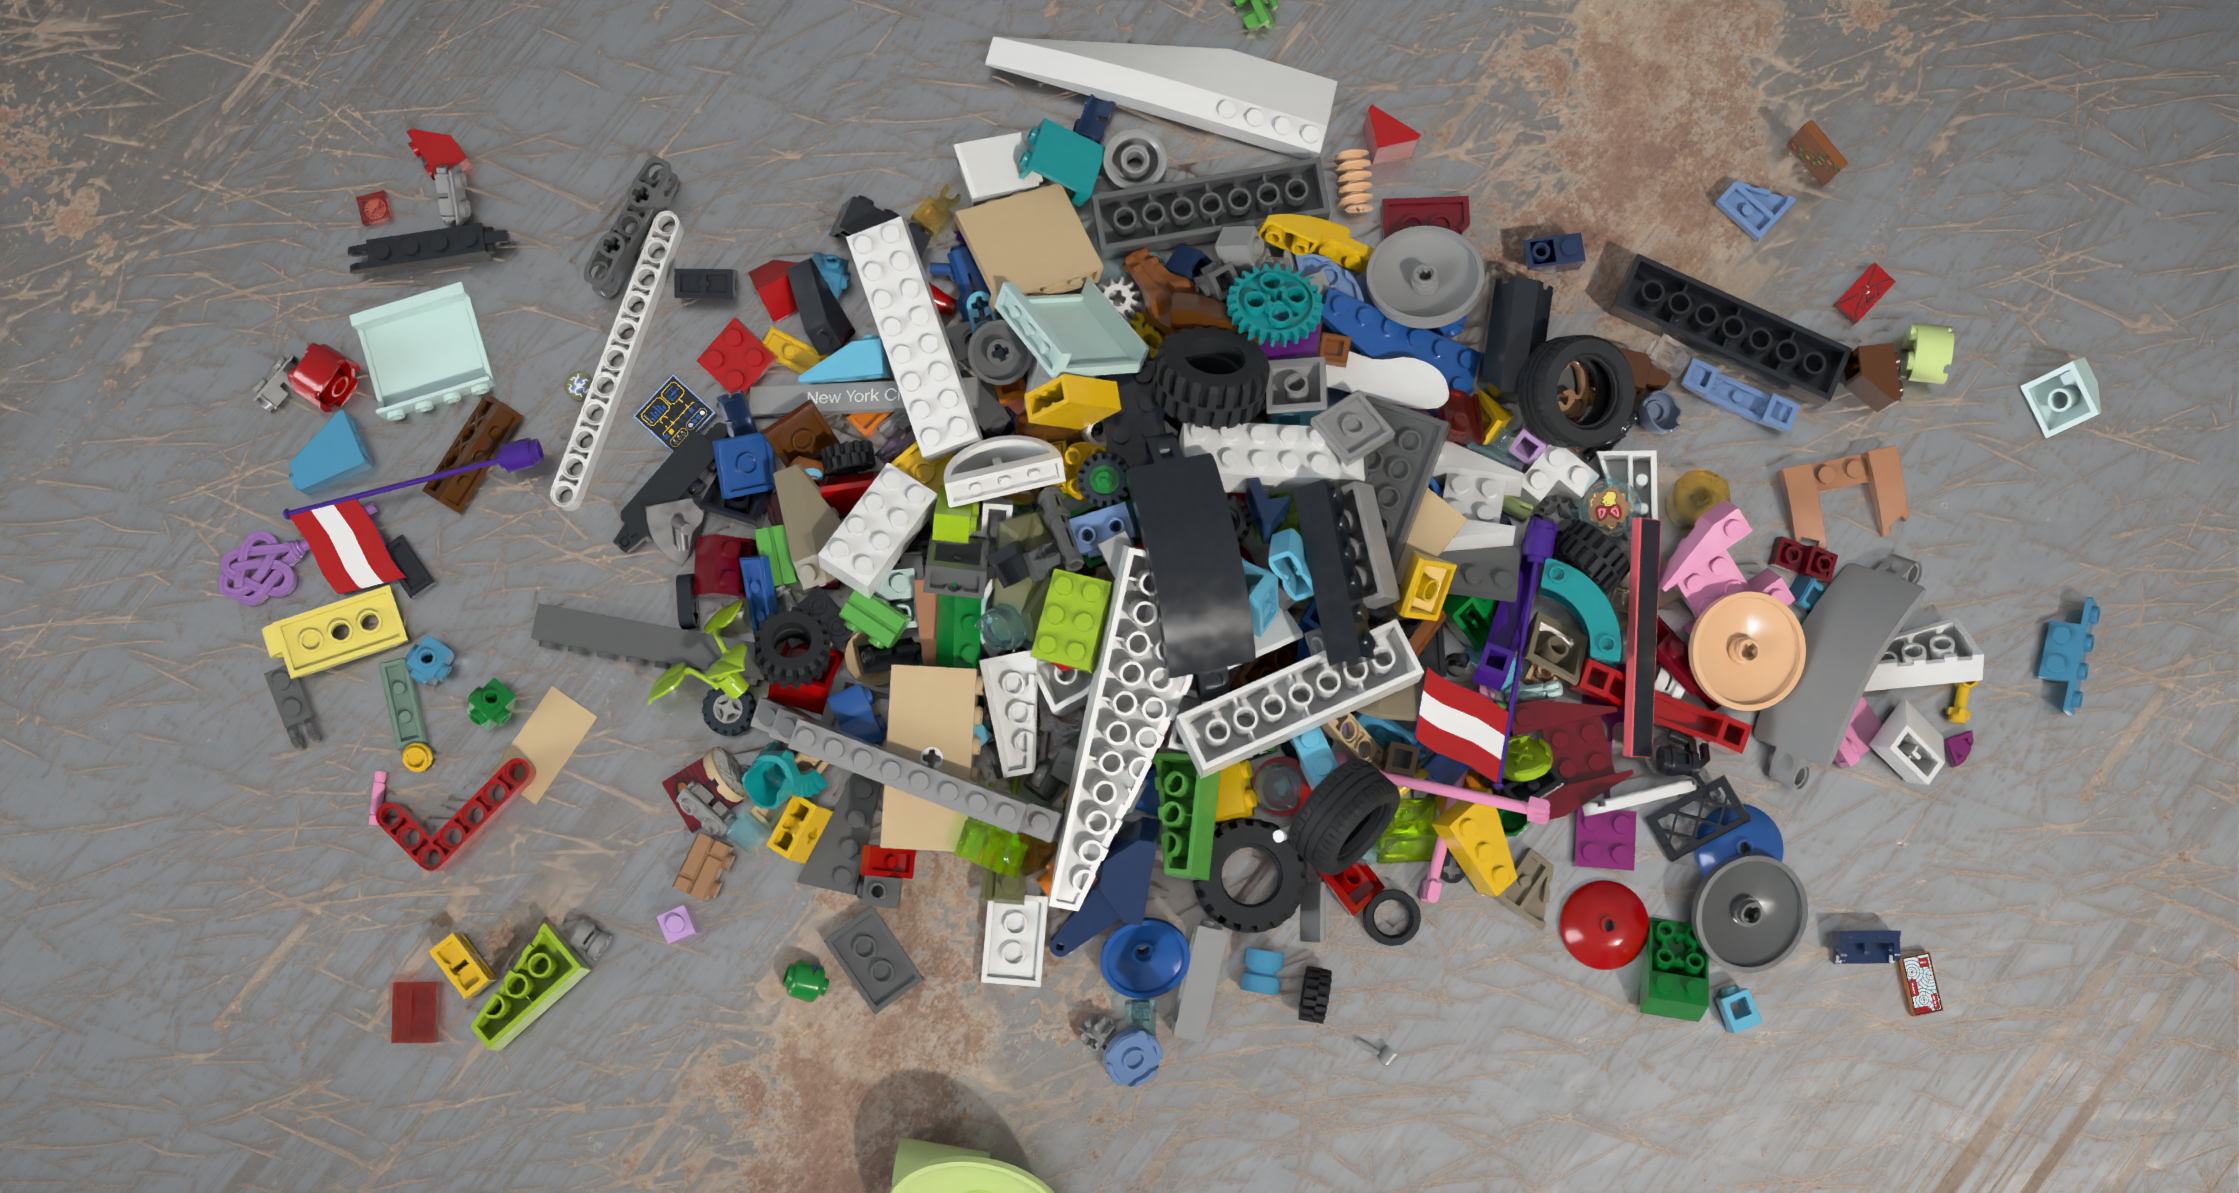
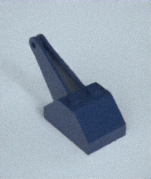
(1118, 891)

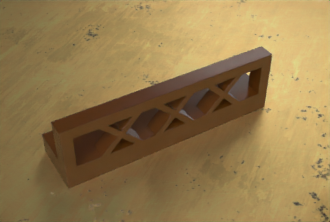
(489, 434)

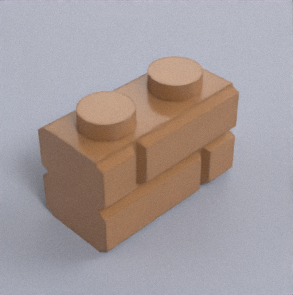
(703, 867)

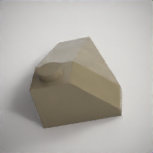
(807, 522)

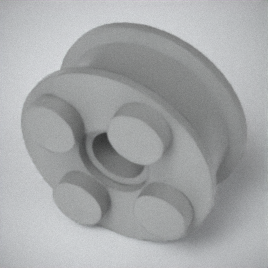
(1129, 145)

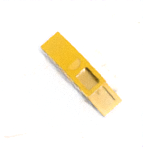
(1314, 235)

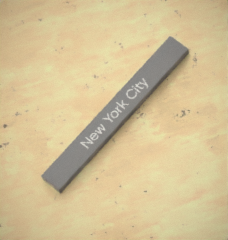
(838, 398)

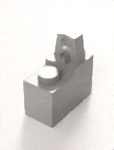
(1245, 249)

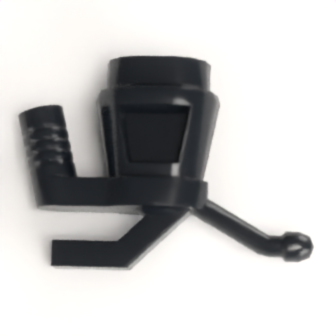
(1684, 761)

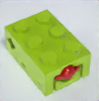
(1072, 621)

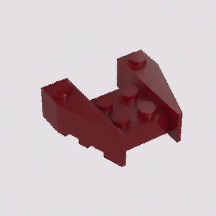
(1576, 746)

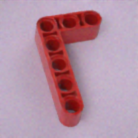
(462, 819)

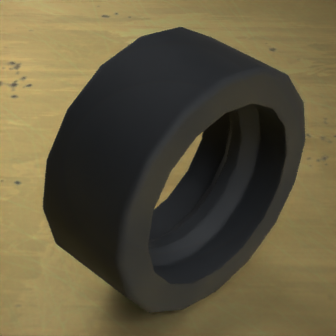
(1410, 930)

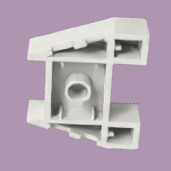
(1477, 491)

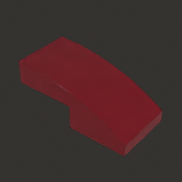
(1803, 559)

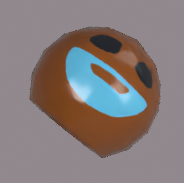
(812, 467)

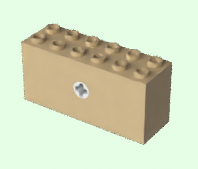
(927, 714)

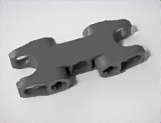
(618, 249)

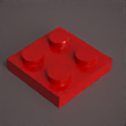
(737, 358)

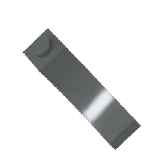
(990, 413)

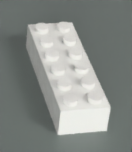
(1276, 453)

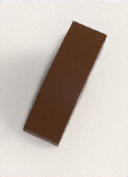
(1197, 310)

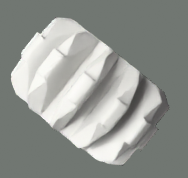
(1127, 296)

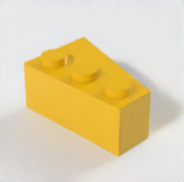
(1478, 844)

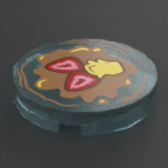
(1611, 506)

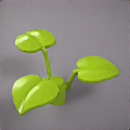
(724, 670)

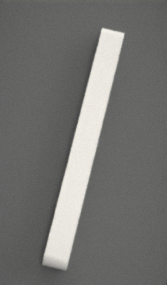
(619, 375)

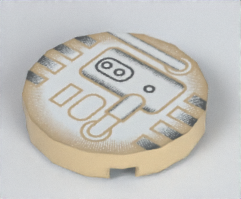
(726, 771)

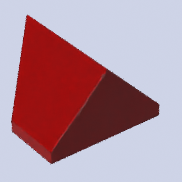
(775, 288)

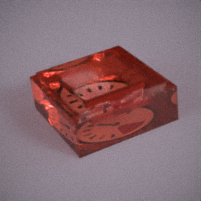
(374, 208)

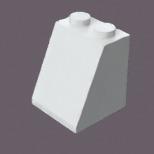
(992, 167)

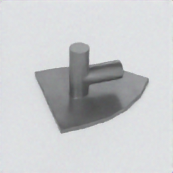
(675, 526)

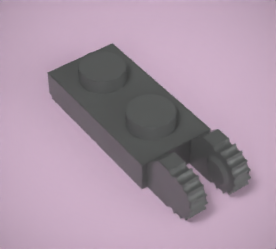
(292, 704)

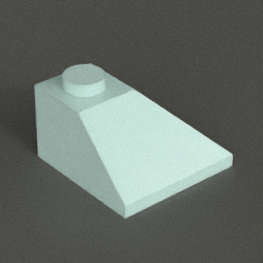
(2064, 397)

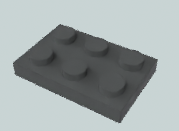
(873, 960)

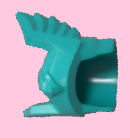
(777, 777)

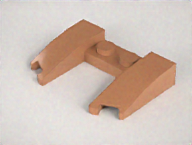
(1876, 467)

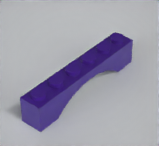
(1506, 628)

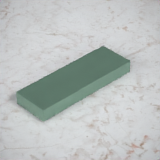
(403, 703)

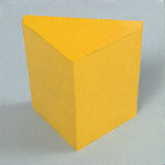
(1424, 586)

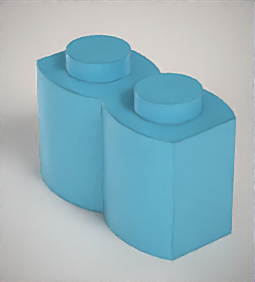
(1290, 563)

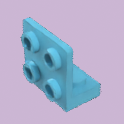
(1263, 596)

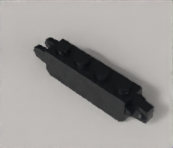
(428, 249)
(675, 480)

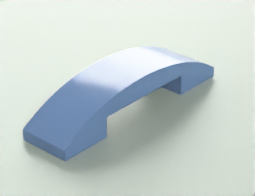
(1738, 397)

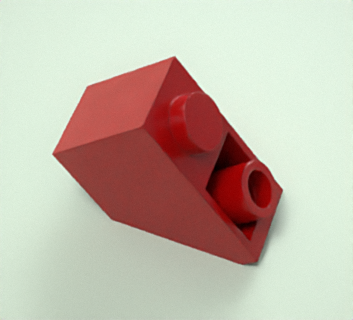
(437, 150)

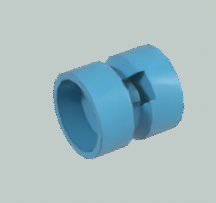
(1262, 971)

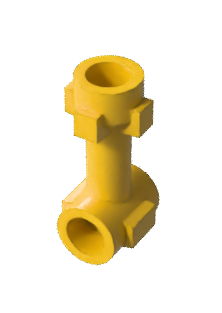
(1958, 713)

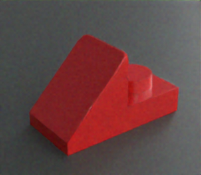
(887, 862)

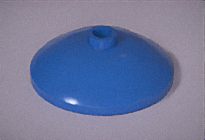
(1759, 834)
(1145, 971)

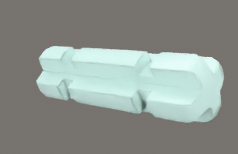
(1536, 691)

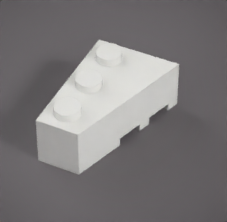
(1639, 471)

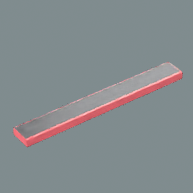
(1642, 637)

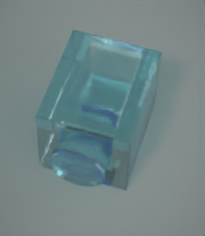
(748, 832)

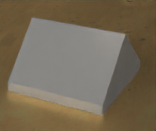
(1297, 385)

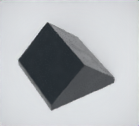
(742, 510)

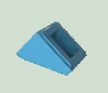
(1806, 592)

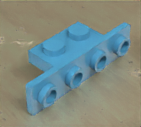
(2067, 652)

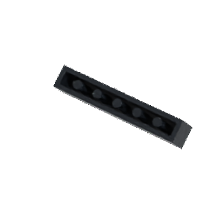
(1334, 574)

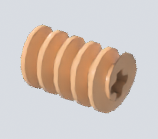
(1351, 181)

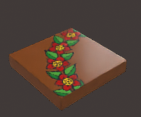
(1817, 152)

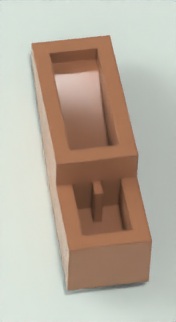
(927, 623)

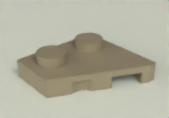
(1531, 889)

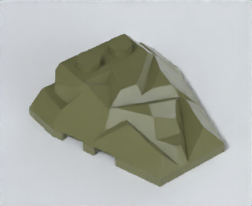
(1026, 595)

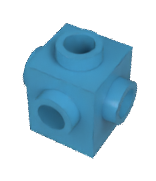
(833, 271)
(433, 652)

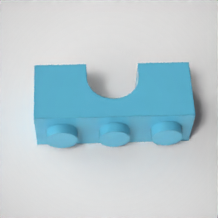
(1314, 756)

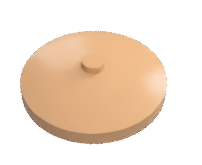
(1747, 651)

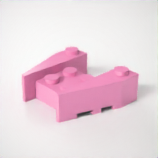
(1706, 571)

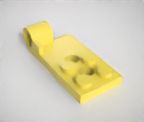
(309, 641)

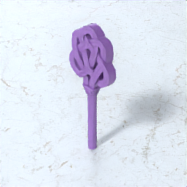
(264, 581)

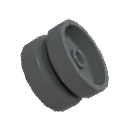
(991, 368)

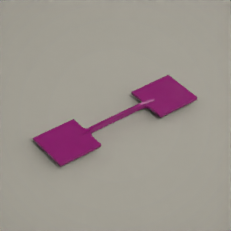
(1607, 837)

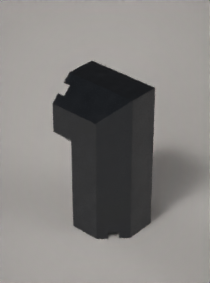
(1513, 331)

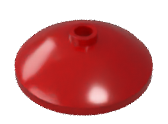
(1584, 930)

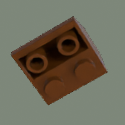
(1874, 376)

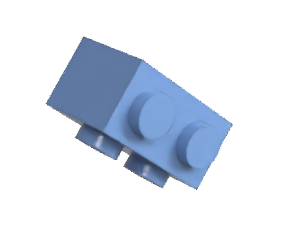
(1102, 524)

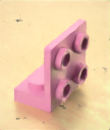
(1858, 735)

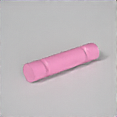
(377, 795)

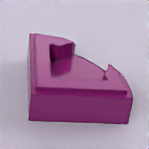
(1958, 747)

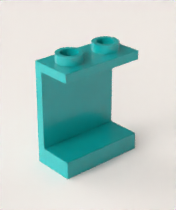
(1063, 159)

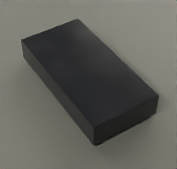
(418, 576)

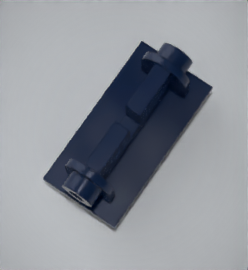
(1088, 124)
(736, 414)

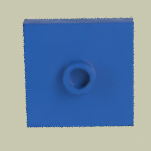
(744, 465)

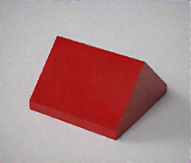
(1387, 137)
(846, 490)
(1353, 887)

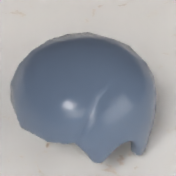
(1659, 412)

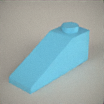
(851, 363)

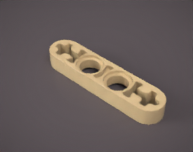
(1351, 742)

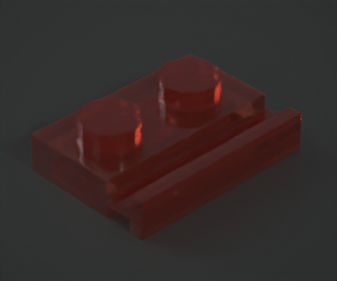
(1464, 416)
(415, 1012)

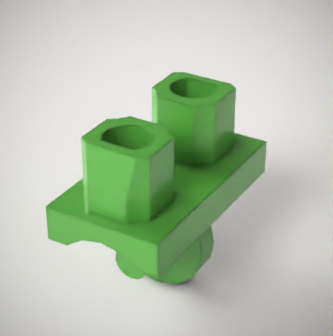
(1260, 15)

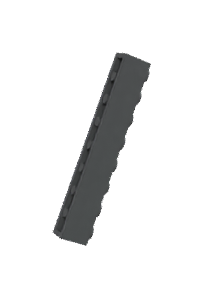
(635, 641)

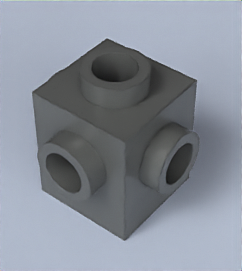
(1215, 281)

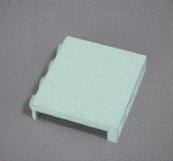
(1073, 331)
(424, 351)

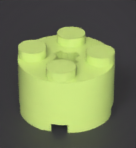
(1928, 352)

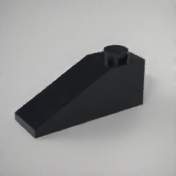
(818, 308)

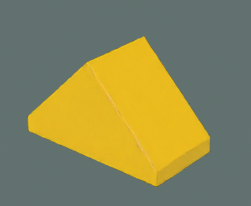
(1493, 416)

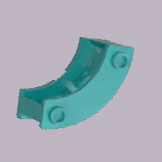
(1588, 605)

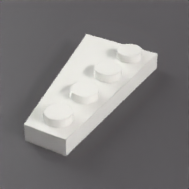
(1012, 703)

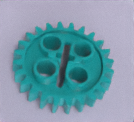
(1274, 305)

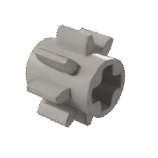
(1097, 1032)

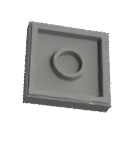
(1352, 428)

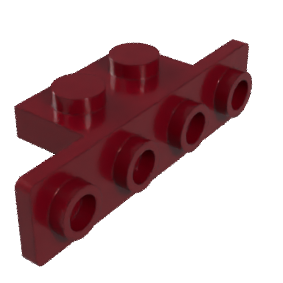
(1675, 659)

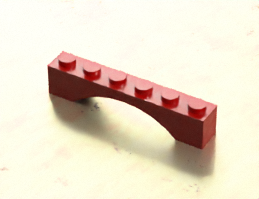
(1702, 724)

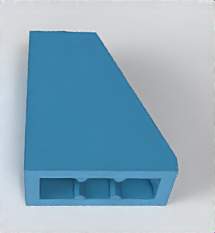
(330, 456)

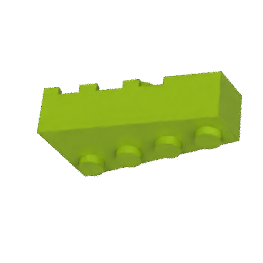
(534, 984)

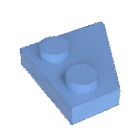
(1753, 208)

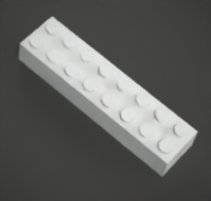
(914, 339)
(1294, 702)

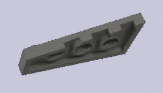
(838, 852)

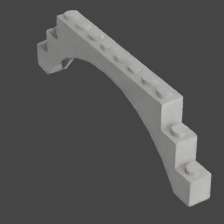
(900, 772)

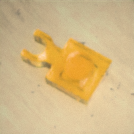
(934, 213)

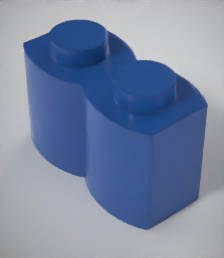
(855, 714)

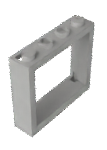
(1200, 981)

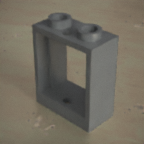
(967, 572)

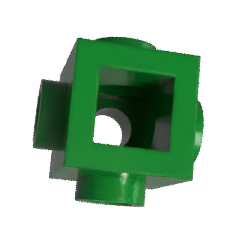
(491, 705)

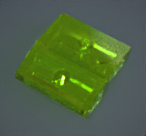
(1410, 833)

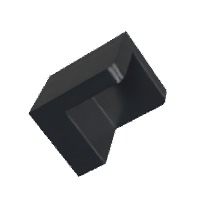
(1009, 564)

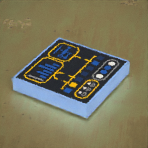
(674, 413)

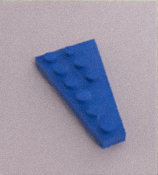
(1384, 339)

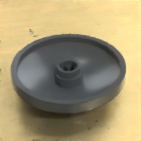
(1749, 913)

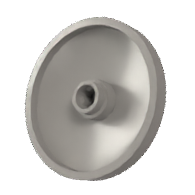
(1425, 277)

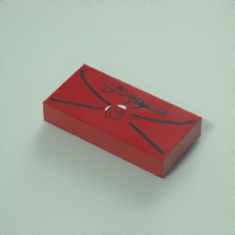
(1864, 293)

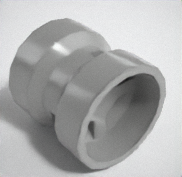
(590, 940)

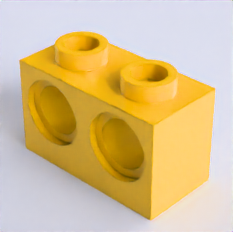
(463, 965)

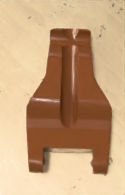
(1156, 287)

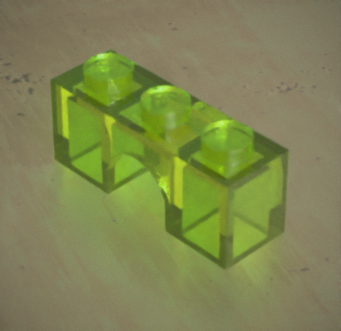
(991, 848)

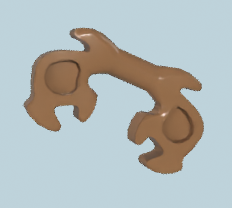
(1574, 404)

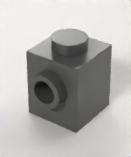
(880, 891)

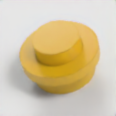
(417, 757)

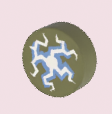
(578, 385)

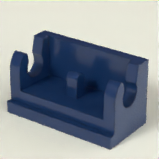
(1866, 946)

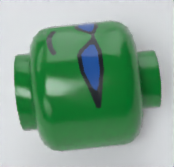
(805, 980)

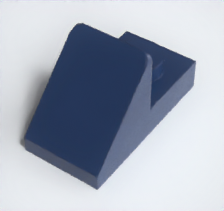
(1266, 512)

